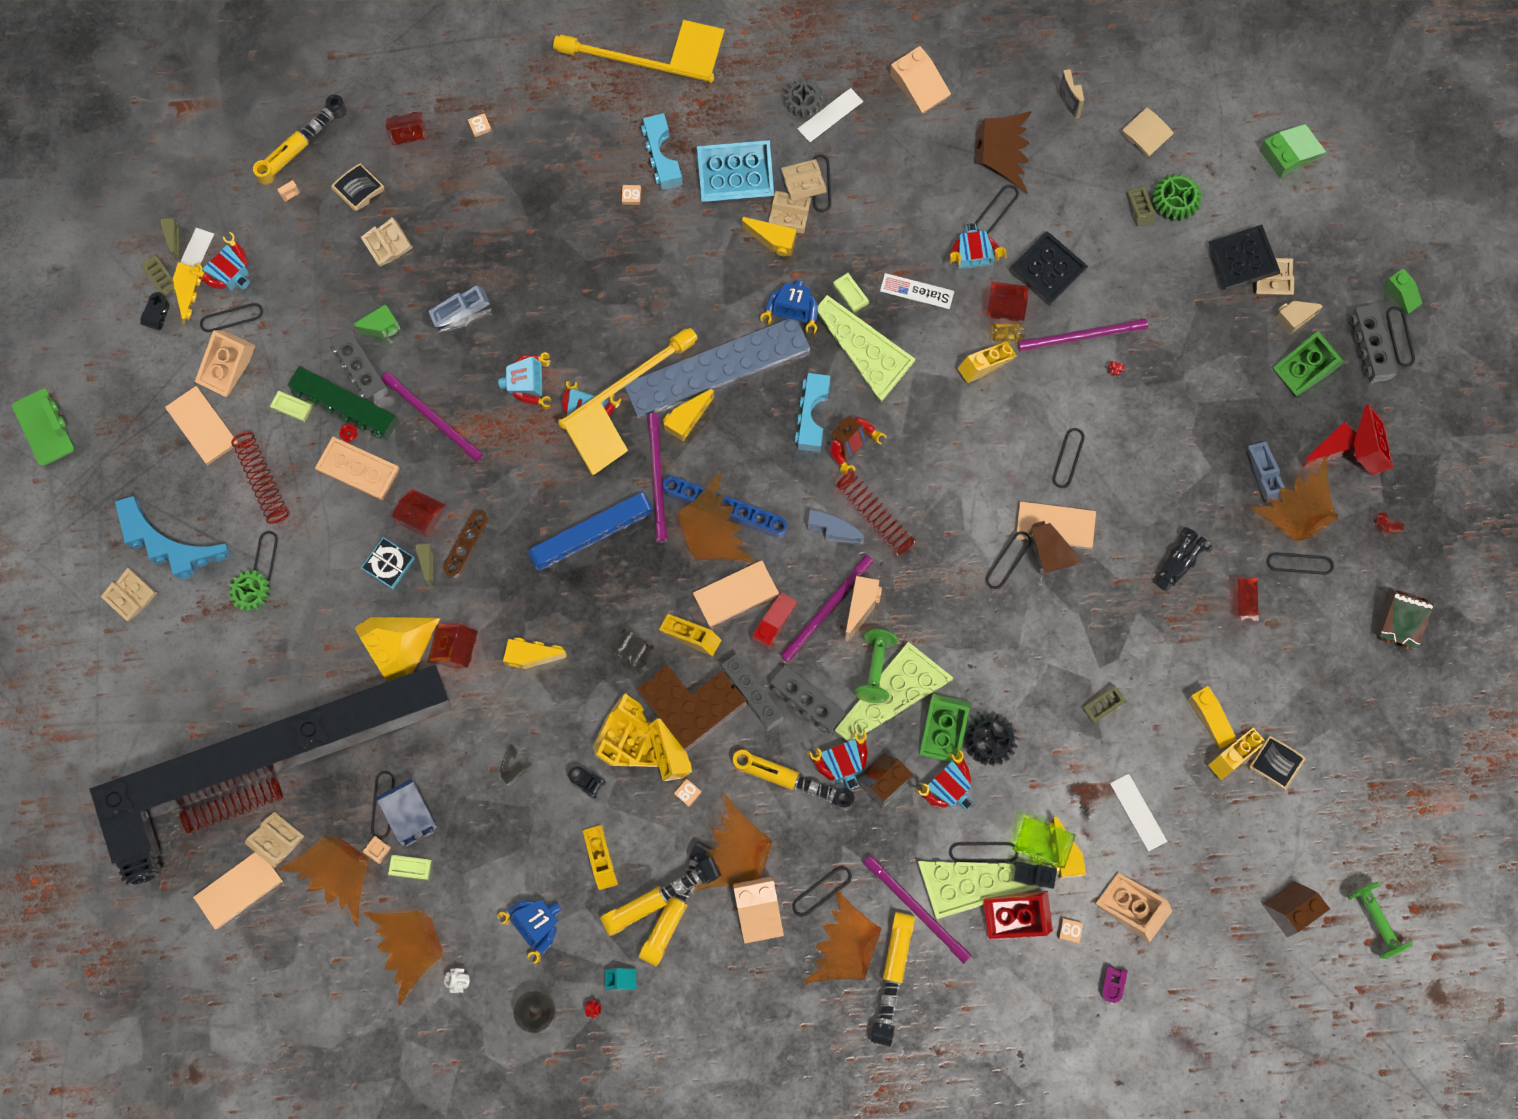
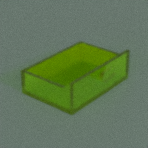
(1044, 842)

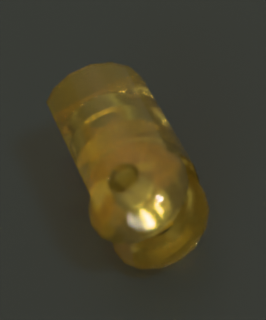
(1006, 332)

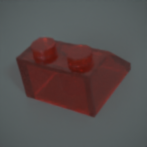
(406, 128)
(1007, 301)
(418, 513)
(453, 645)

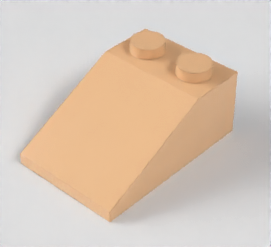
(919, 80)
(224, 362)
(863, 602)
(1134, 907)
(758, 909)

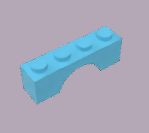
(667, 170)
(816, 391)

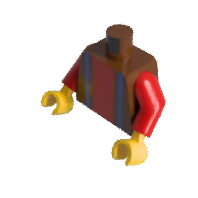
(849, 438)

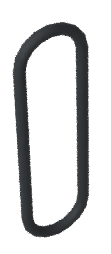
(829, 185)
(1007, 186)
(230, 310)
(1408, 335)
(1076, 459)
(273, 555)
(1016, 563)
(1300, 571)
(374, 803)
(982, 860)
(817, 884)

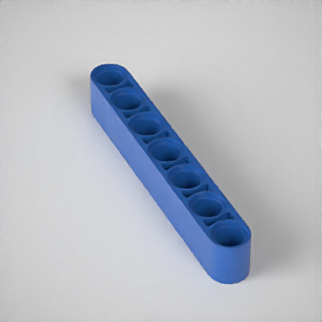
(747, 521)
(590, 531)

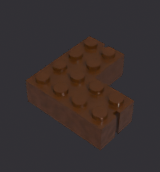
(687, 714)

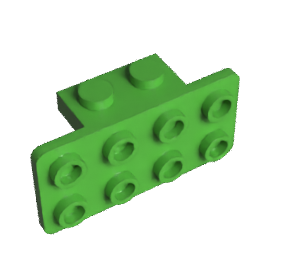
(43, 427)

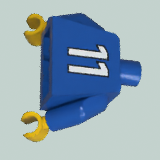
(793, 303)
(534, 923)

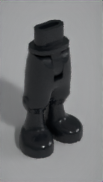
(1178, 562)

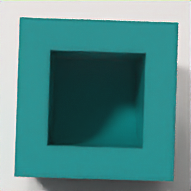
(620, 979)

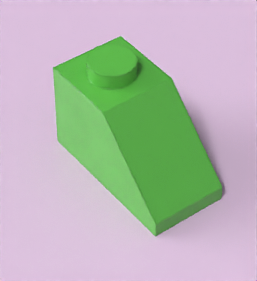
(1404, 291)
(378, 323)

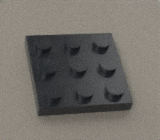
(1244, 257)
(1048, 268)

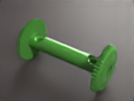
(880, 639)
(1380, 921)

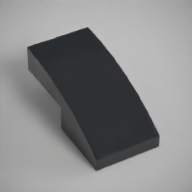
(1034, 875)

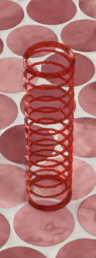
(279, 511)
(900, 549)
(184, 813)

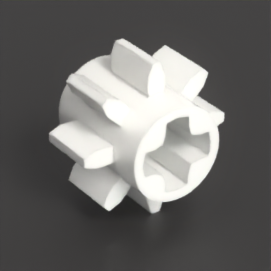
(456, 980)

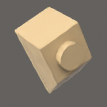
(1296, 314)

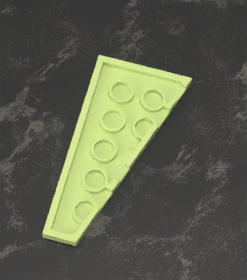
(873, 355)
(907, 681)
(965, 884)

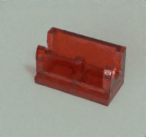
(1248, 598)

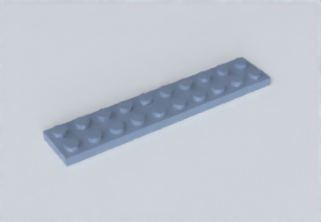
(716, 367)

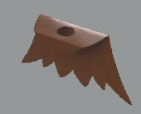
(1001, 146)

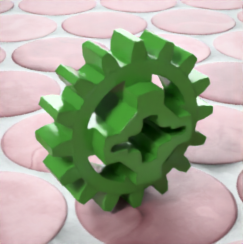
(249, 581)

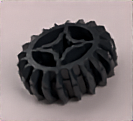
(982, 740)

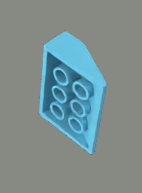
(735, 170)

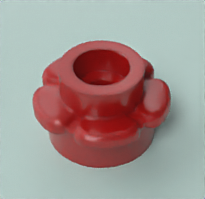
(1115, 368)
(348, 428)
(592, 1009)

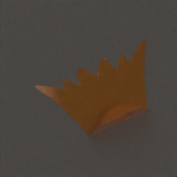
(1305, 510)
(707, 528)
(741, 850)
(336, 868)
(412, 945)
(850, 947)

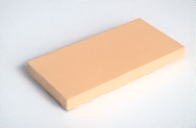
(201, 425)
(357, 468)
(1073, 524)
(736, 593)
(237, 890)

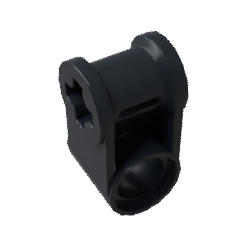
(155, 312)
(587, 782)

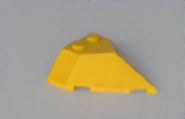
(396, 642)
(625, 736)

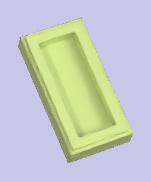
(850, 292)
(291, 406)
(409, 867)

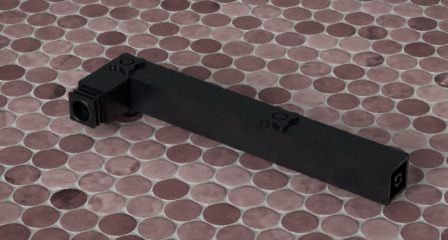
(131, 801)

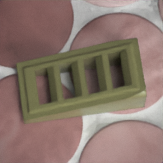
(1141, 217)
(171, 233)
(154, 265)
(425, 557)
(1114, 689)

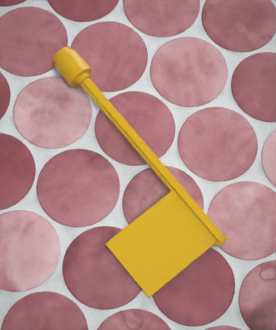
(692, 57)
(590, 424)

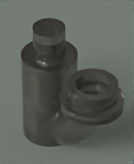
(516, 771)

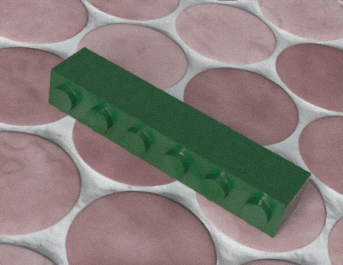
(343, 403)

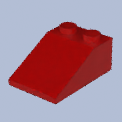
(1372, 443)
(1018, 915)

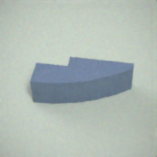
(459, 306)
(1266, 471)
(835, 528)

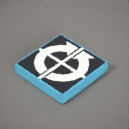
(388, 563)

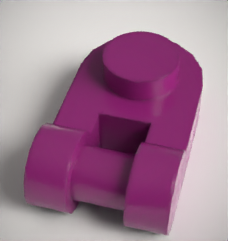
(1112, 991)

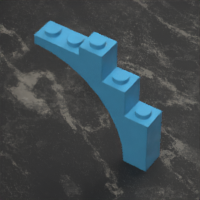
(182, 557)

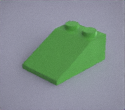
(1291, 150)
(1308, 364)
(945, 727)

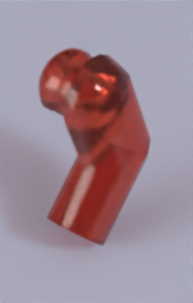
(1388, 526)

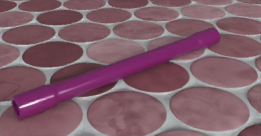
(1132, 326)
(467, 447)
(660, 526)
(794, 647)
(954, 946)

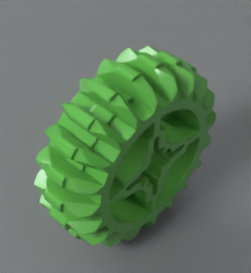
(1175, 203)

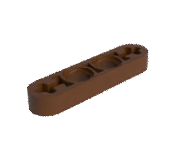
(462, 542)

